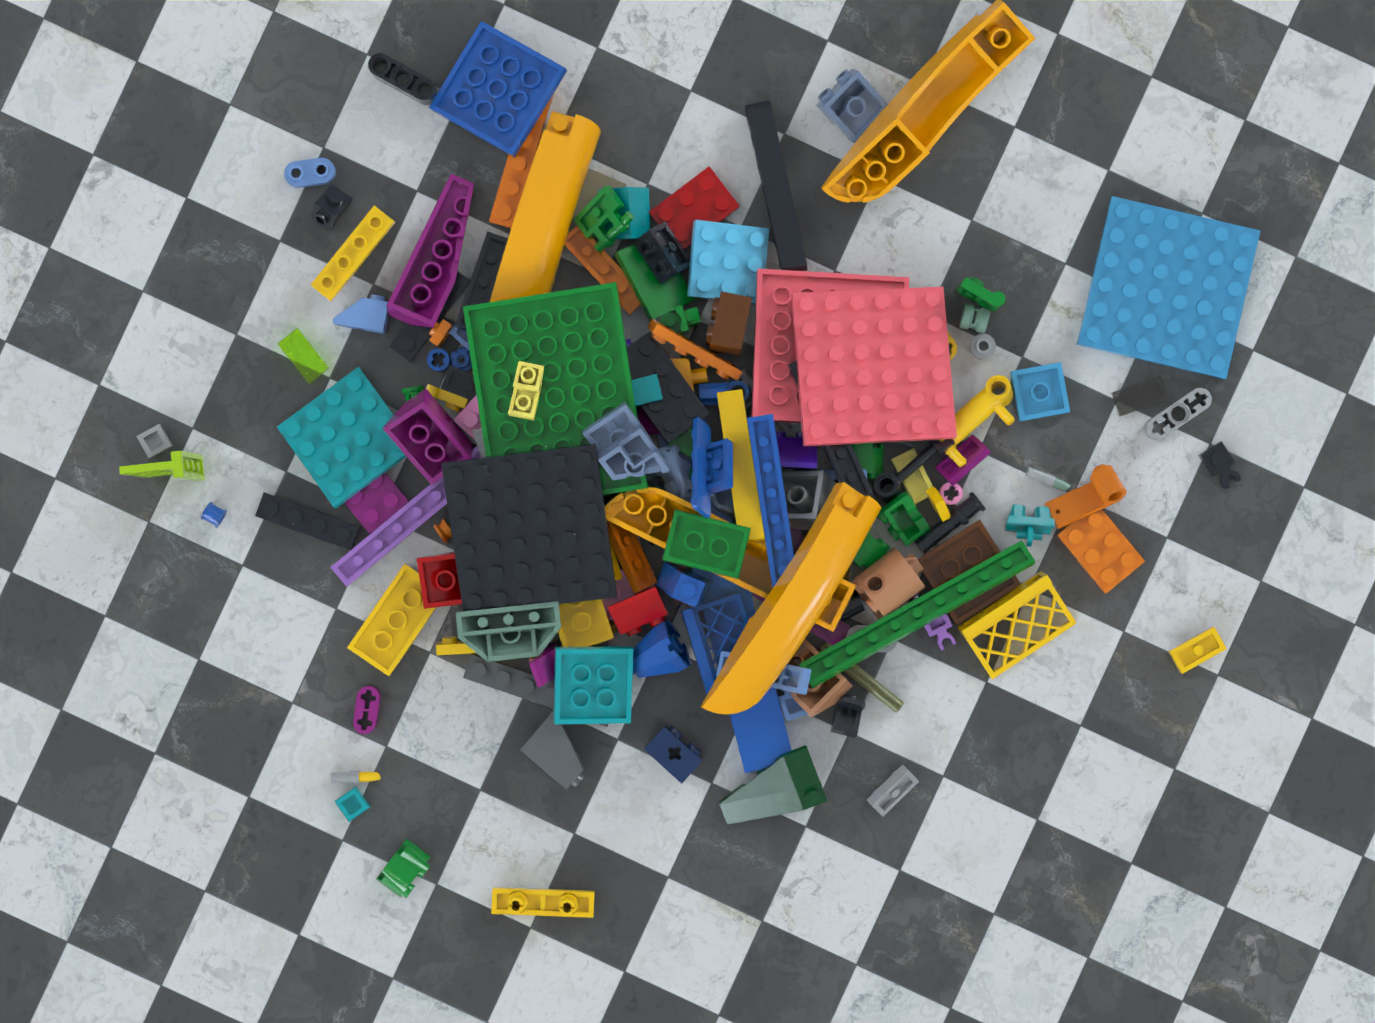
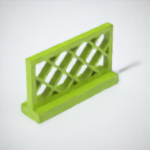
(183, 466)

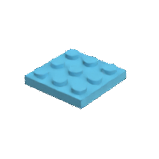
(726, 259)

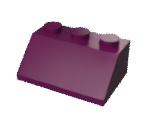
(428, 435)

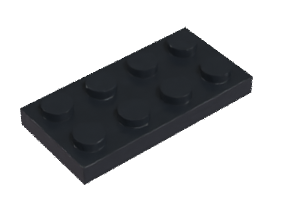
(679, 404)

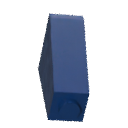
(683, 584)

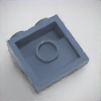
(851, 104)

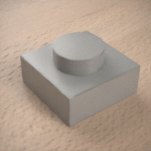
(154, 441)

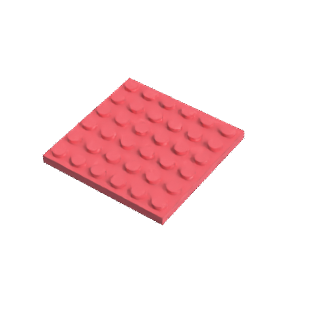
(774, 338)
(873, 366)

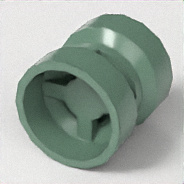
(980, 319)

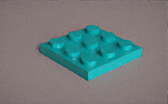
(593, 685)

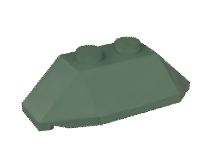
(510, 630)

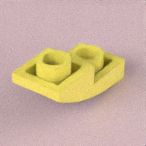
(526, 390)

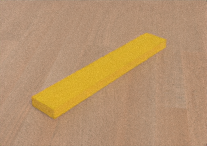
(744, 488)

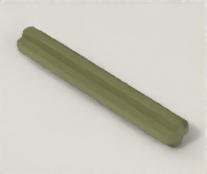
(871, 684)

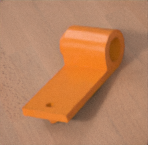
(1100, 493)

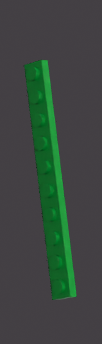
(918, 613)

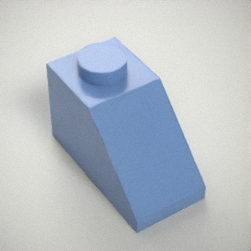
(365, 315)

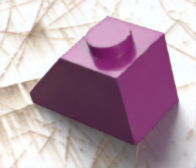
(544, 665)

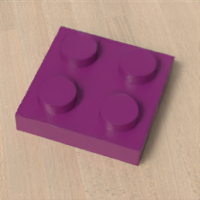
(377, 502)

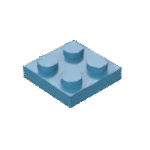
(1040, 391)

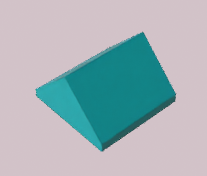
(637, 202)

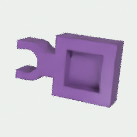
(939, 627)

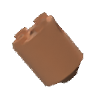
(889, 582)

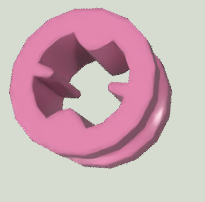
(956, 499)

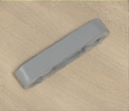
(1189, 397)

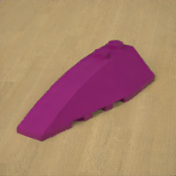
(435, 259)

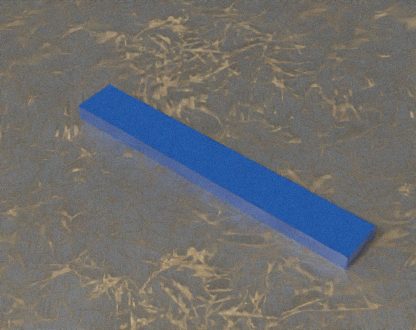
(760, 729)

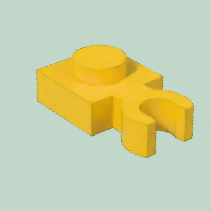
(452, 400)

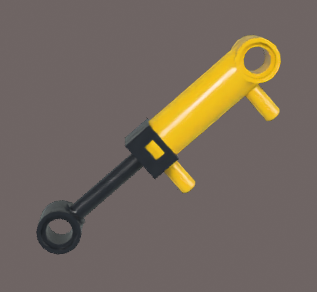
(967, 420)

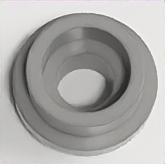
(974, 346)

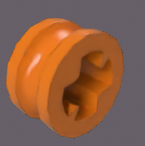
(443, 530)

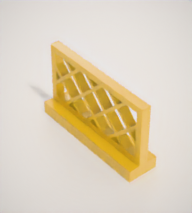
(1010, 604)

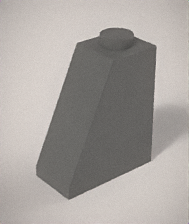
(555, 753)

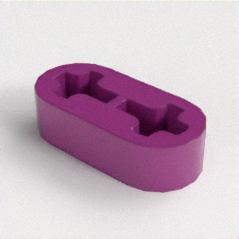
(373, 709)

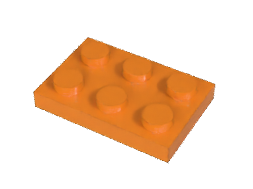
(1101, 549)

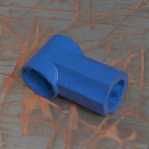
(709, 391)

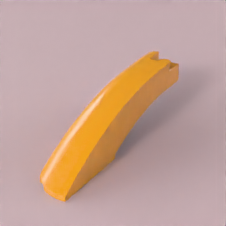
(928, 105)

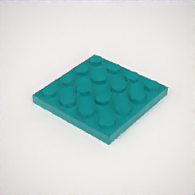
(343, 437)

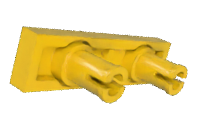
(352, 253)
(542, 902)

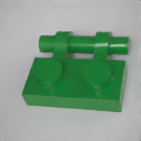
(598, 213)

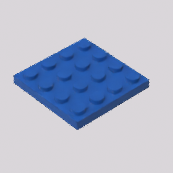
(498, 89)

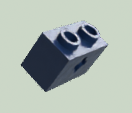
(677, 767)

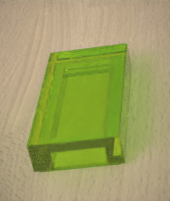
(303, 355)

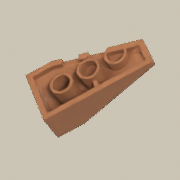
(823, 695)

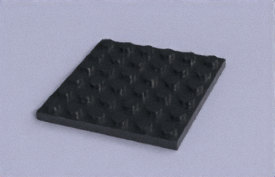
(530, 528)

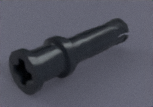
(959, 515)

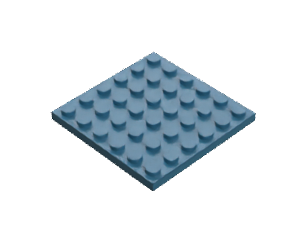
(1168, 287)

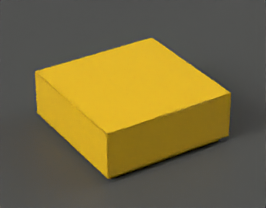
(938, 503)

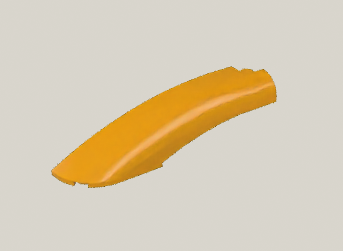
(546, 207)
(650, 516)
(794, 602)

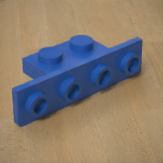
(710, 467)

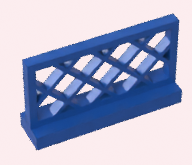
(699, 639)

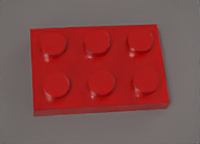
(698, 199)

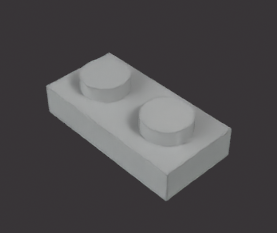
(892, 790)

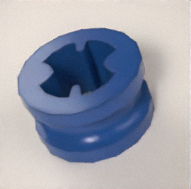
(430, 359)

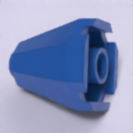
(660, 652)

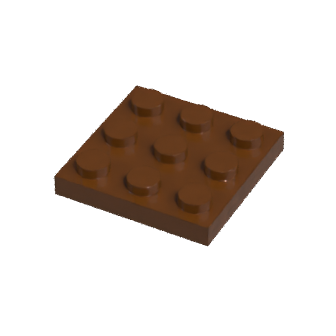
(957, 556)

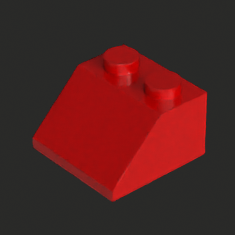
(638, 610)

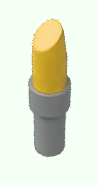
(354, 777)

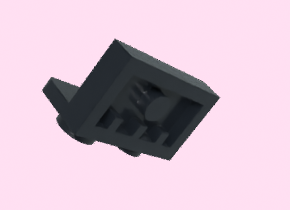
(662, 252)

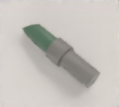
(1047, 479)

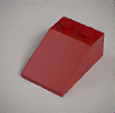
(439, 580)

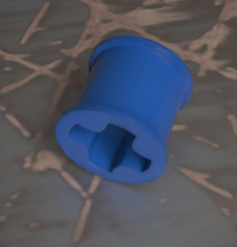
(213, 514)

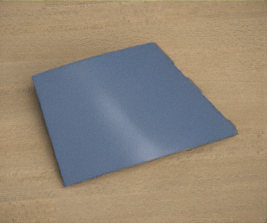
(624, 445)

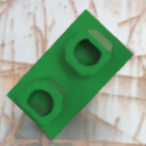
(681, 319)

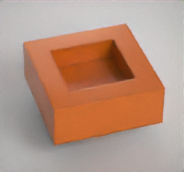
(440, 333)

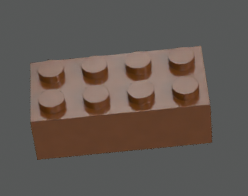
(730, 318)

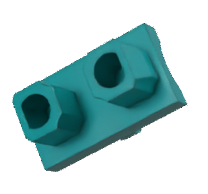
(1029, 527)

